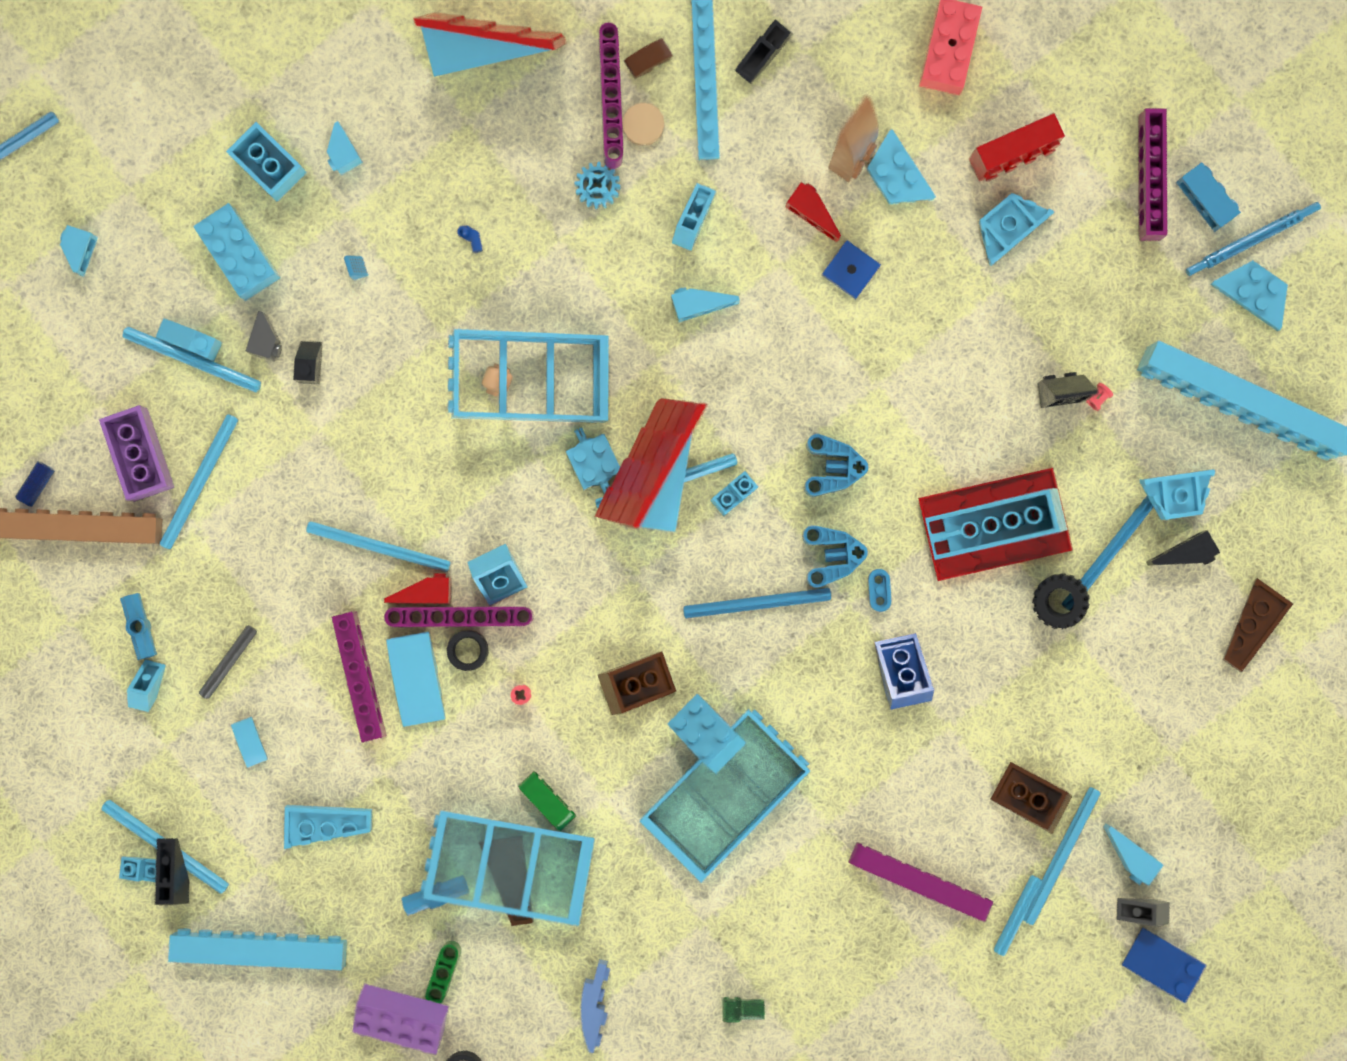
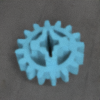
(604, 179)

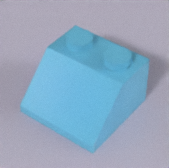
(497, 574)

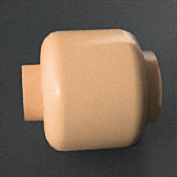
(491, 379)

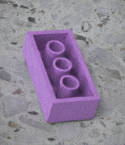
(136, 453)
(400, 1019)

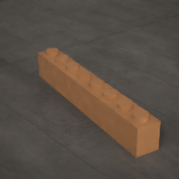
(80, 527)

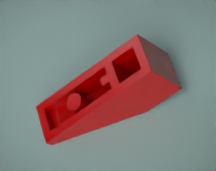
(809, 206)
(429, 590)

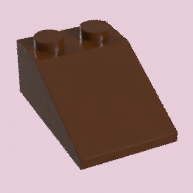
(636, 683)
(1031, 797)

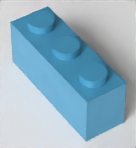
(1208, 196)

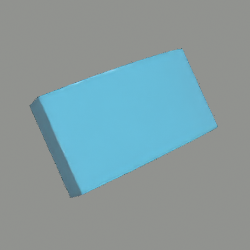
(734, 493)
(249, 742)
(138, 869)

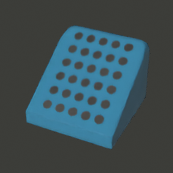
(355, 267)

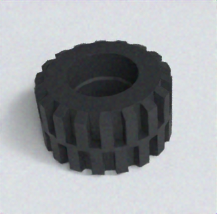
(1056, 619)

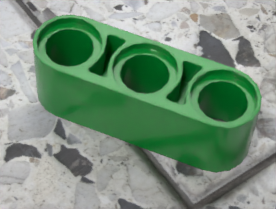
(546, 802)
(448, 963)

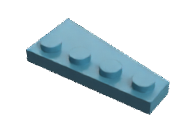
(321, 823)

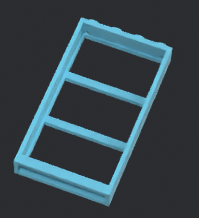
(600, 374)

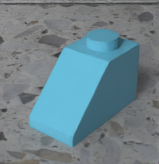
(341, 151)
(78, 248)
(145, 686)

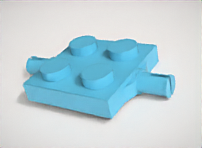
(593, 461)

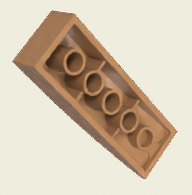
(856, 142)

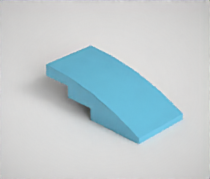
(415, 679)

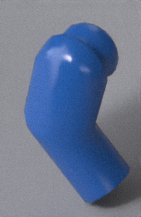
(472, 236)

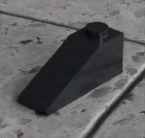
(1194, 550)
(171, 874)

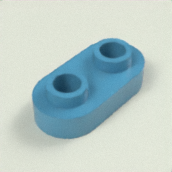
(879, 590)

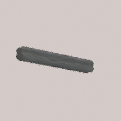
(227, 662)

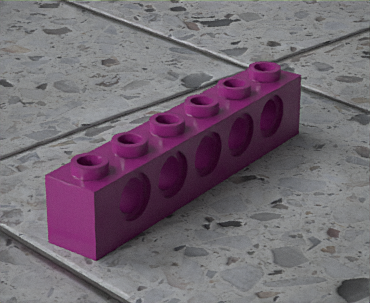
(1152, 174)
(359, 676)

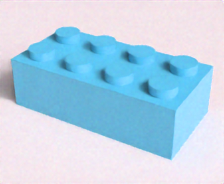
(236, 252)

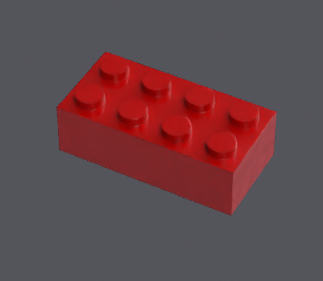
(1017, 147)

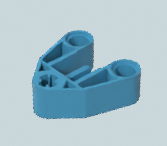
(835, 448)
(830, 537)

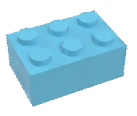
(266, 161)
(706, 733)

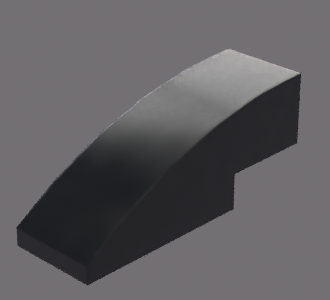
(763, 51)

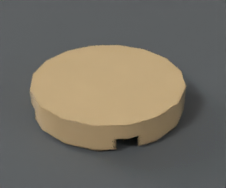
(643, 124)

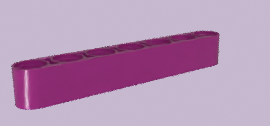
(613, 86)
(449, 613)
(920, 882)

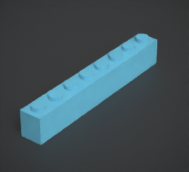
(257, 950)

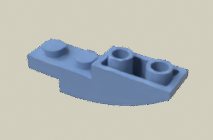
(591, 1012)

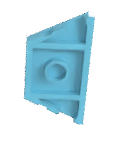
(897, 173)
(1010, 224)
(1256, 292)
(1178, 494)

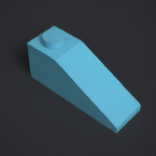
(693, 217)
(697, 302)
(189, 339)
(1134, 859)

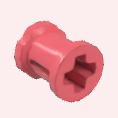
(1105, 394)
(514, 694)

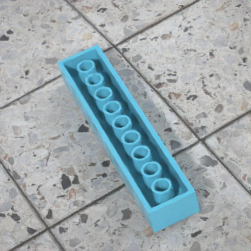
(1244, 400)

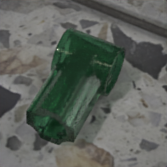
(742, 1009)

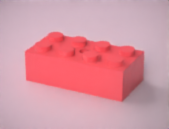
(946, 65)

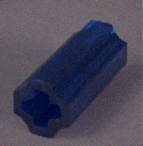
(34, 483)

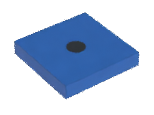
(851, 269)

